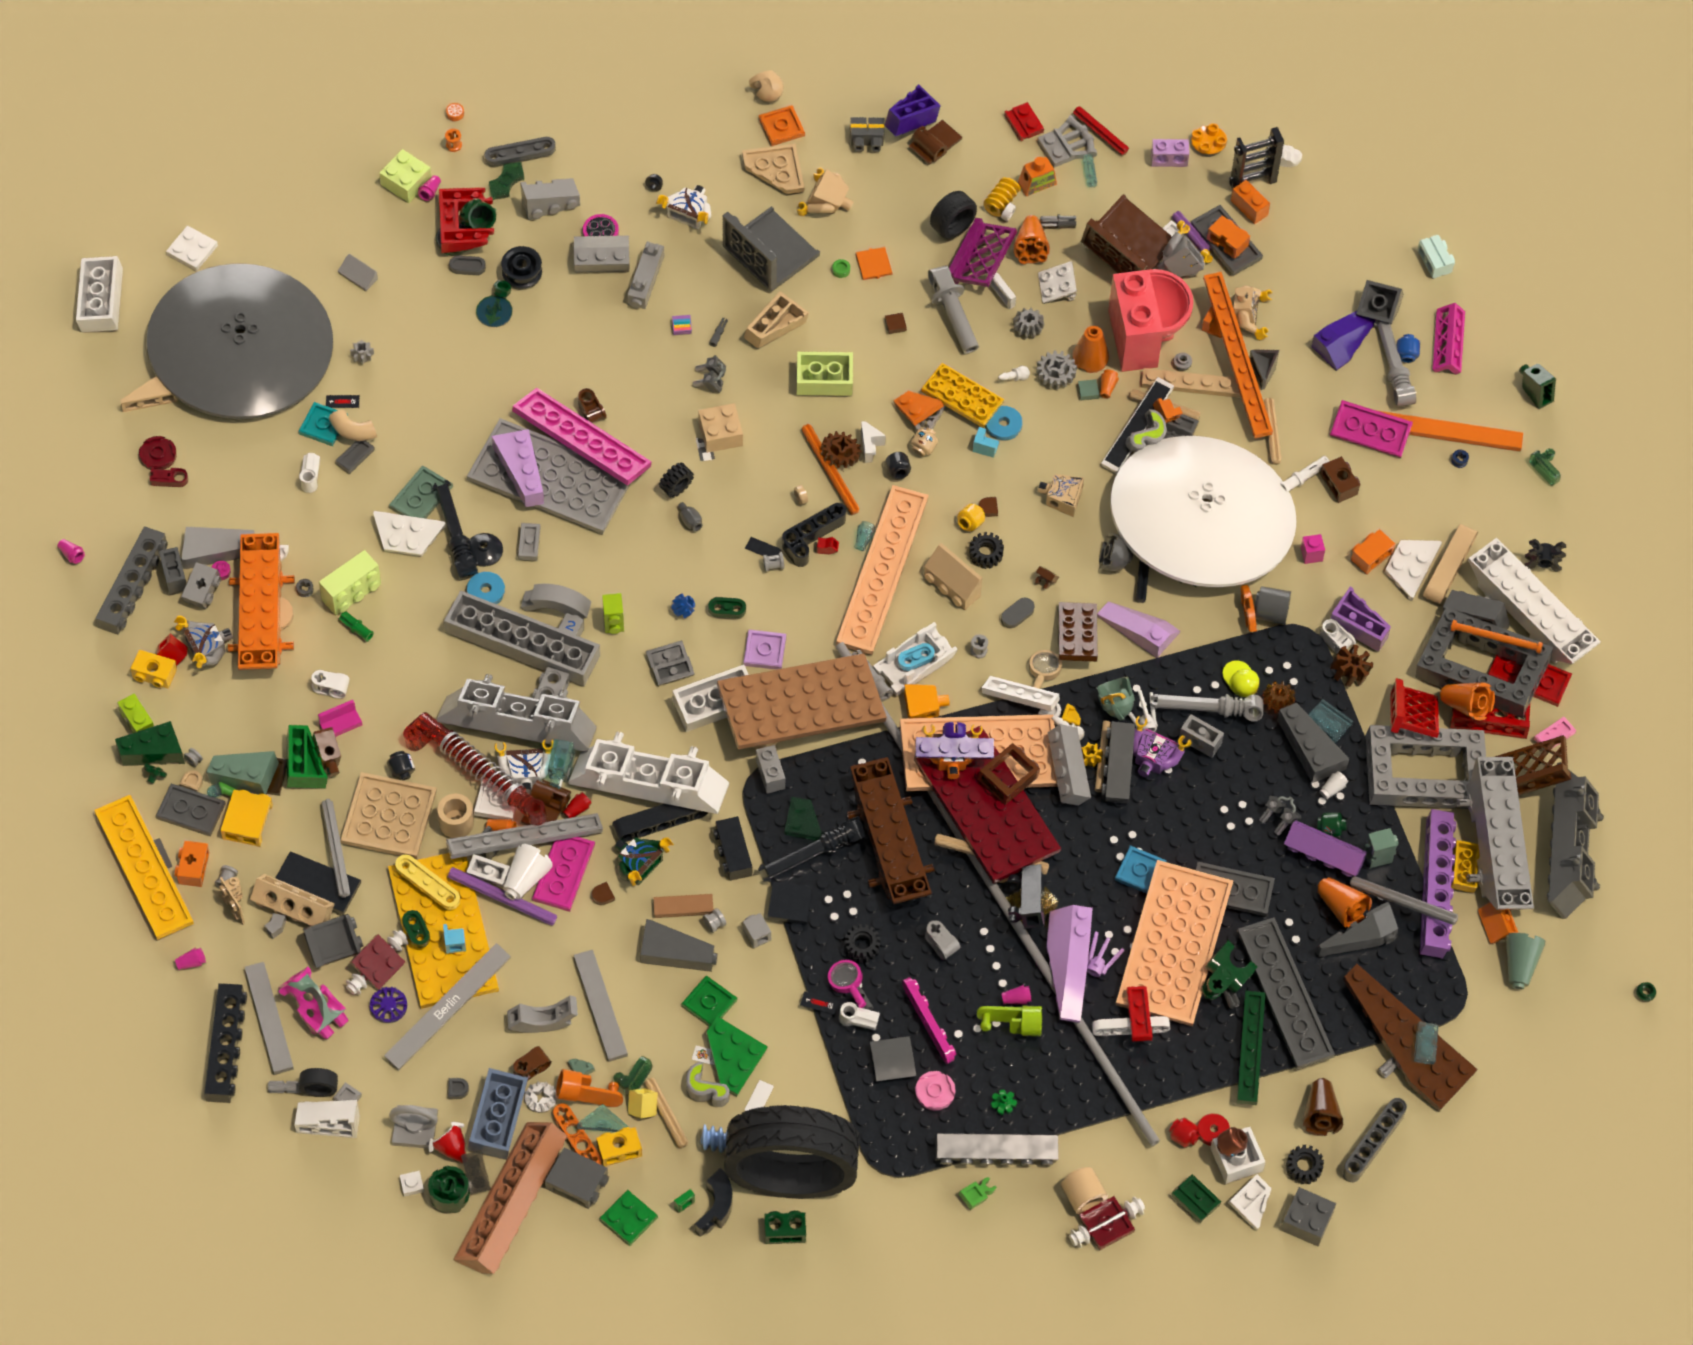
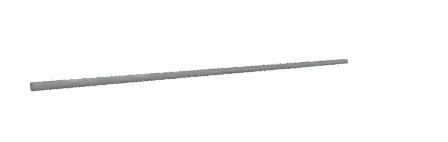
(1033, 950)

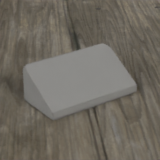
(358, 272)

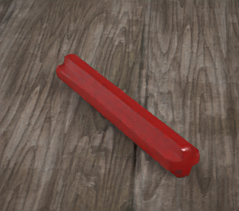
(1100, 130)

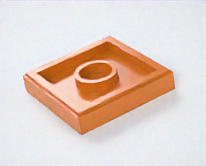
(781, 125)

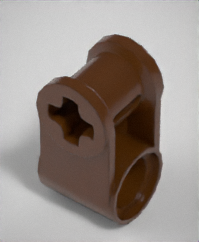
(591, 409)
(533, 1062)

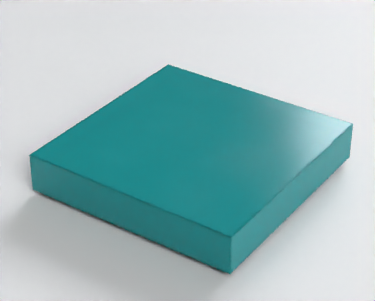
(317, 425)

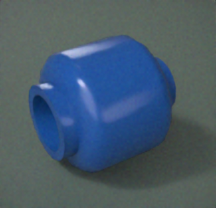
(1408, 348)

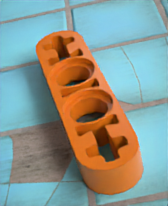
(580, 1136)

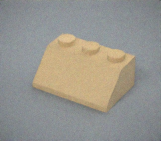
(953, 577)

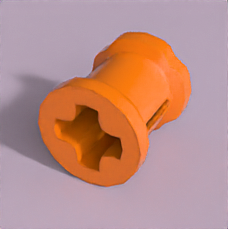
(450, 137)

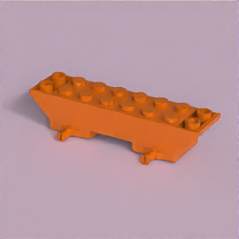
(260, 602)

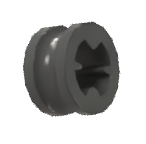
(304, 582)

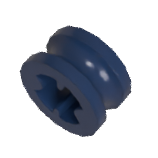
(1456, 461)

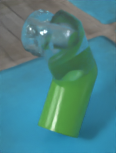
(219, 789)

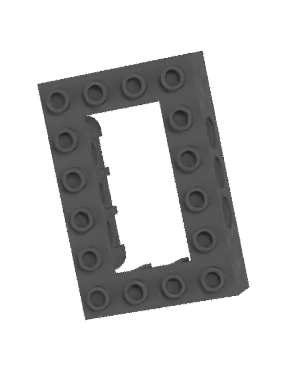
(1508, 697)

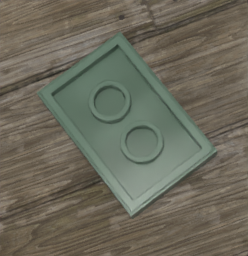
(417, 496)

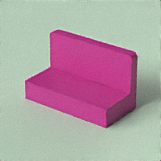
(340, 718)

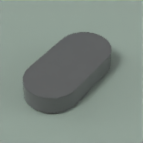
(467, 265)
(1017, 612)

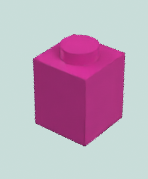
(1312, 549)

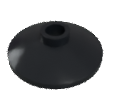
(486, 556)

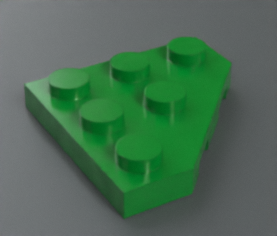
(733, 1054)

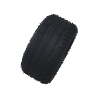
(953, 214)

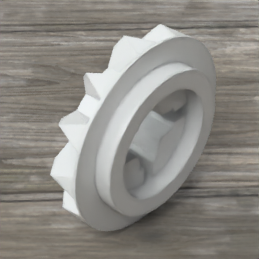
(545, 1103)

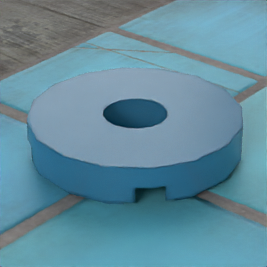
(1007, 432)
(487, 579)

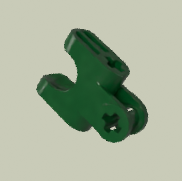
(1225, 974)

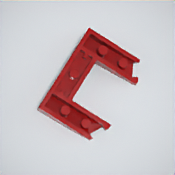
(453, 238)

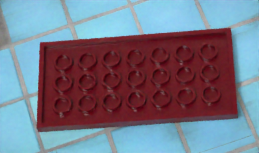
(998, 834)

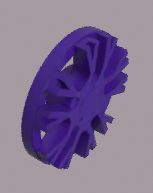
(388, 1005)

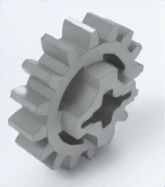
(1056, 369)

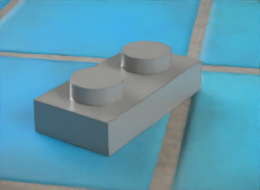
(529, 541)

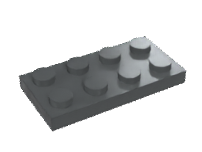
(1244, 260)
(1249, 891)

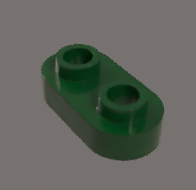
(727, 607)
(416, 930)

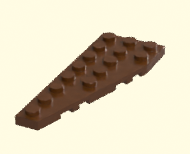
(1397, 1031)

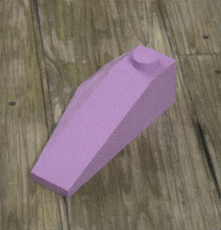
(1143, 629)

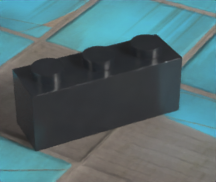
(733, 848)

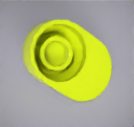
(1241, 678)

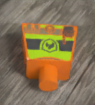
(1037, 176)

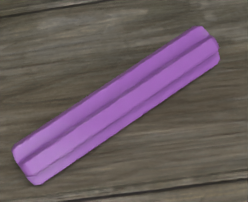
(1193, 234)

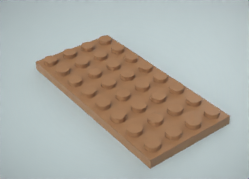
(801, 701)

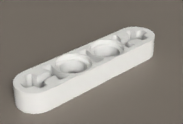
(1121, 1026)

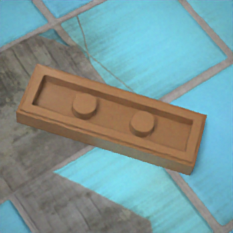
(683, 905)

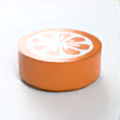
(455, 112)

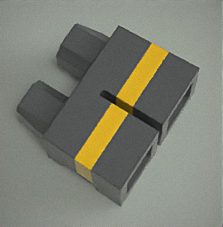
(861, 137)

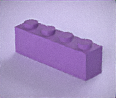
(1325, 848)

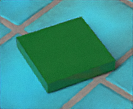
(709, 1001)

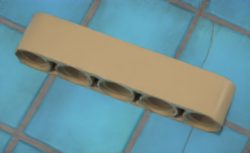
(1450, 564)

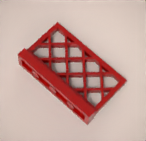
(1399, 710)
(1493, 724)

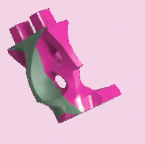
(323, 1012)

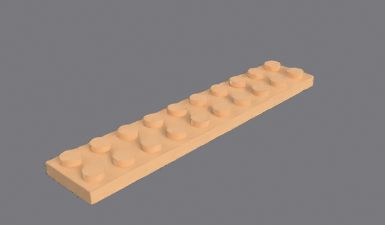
(882, 569)

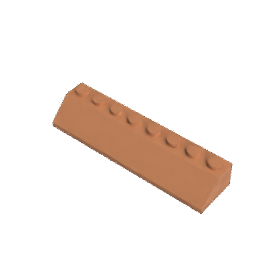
(510, 1197)

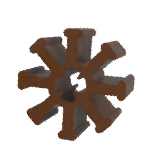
(1351, 665)

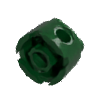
(449, 1189)

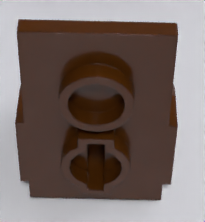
(935, 142)
(544, 791)

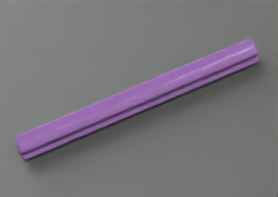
(499, 894)

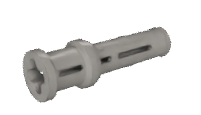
(882, 688)

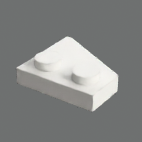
(1251, 1201)

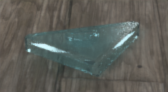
(602, 1120)

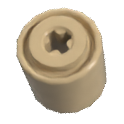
(455, 815)
(1083, 1189)

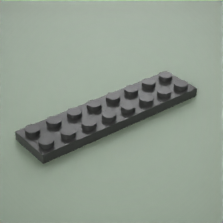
(1286, 993)

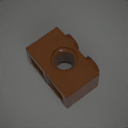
(1340, 488)

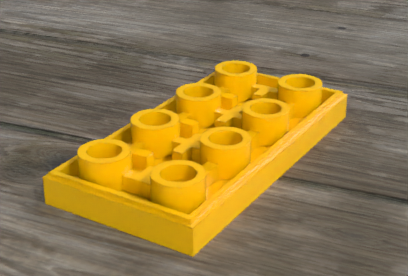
(962, 395)

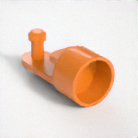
(576, 1087)

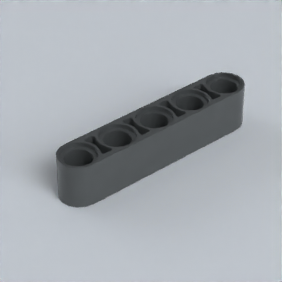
(1372, 1148)

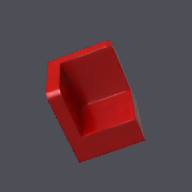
(172, 649)

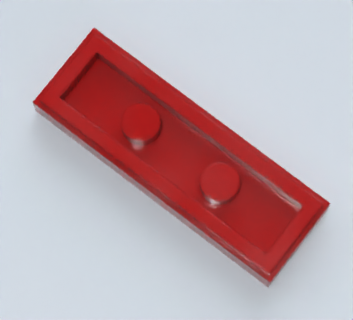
(1139, 1013)

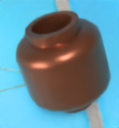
(1232, 1141)

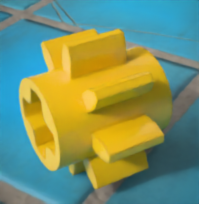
(1091, 754)

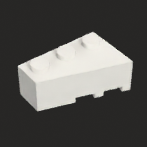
(328, 1118)

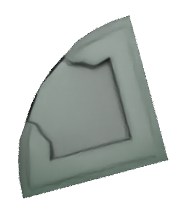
(581, 1066)

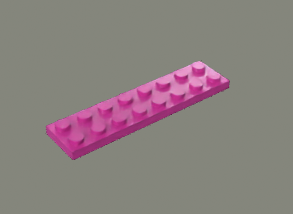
(581, 436)

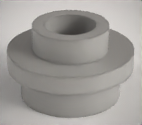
(1180, 364)

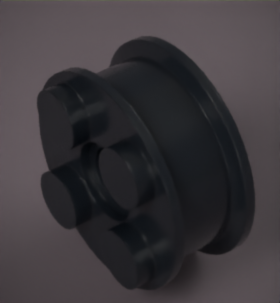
(521, 277)

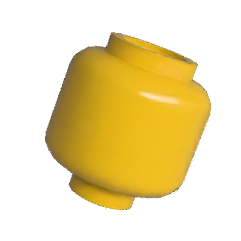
(971, 517)

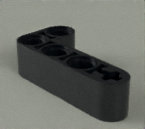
(832, 516)

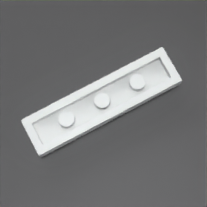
(1020, 693)

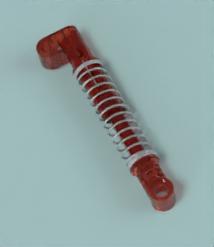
(451, 744)

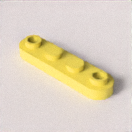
(427, 882)

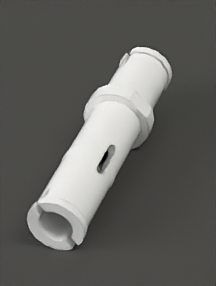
(1298, 478)

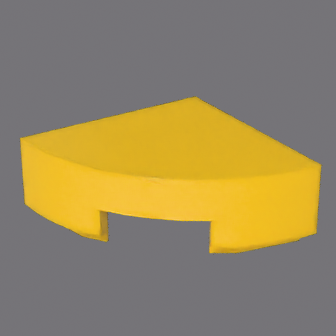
(1071, 715)

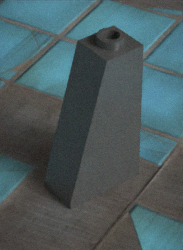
(675, 949)

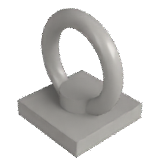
(413, 1125)

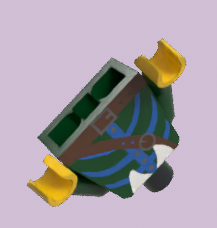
(640, 858)

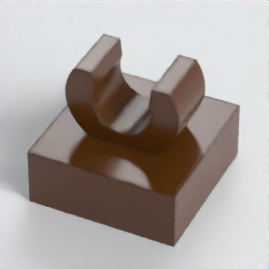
(1047, 575)

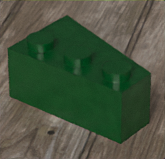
(150, 745)

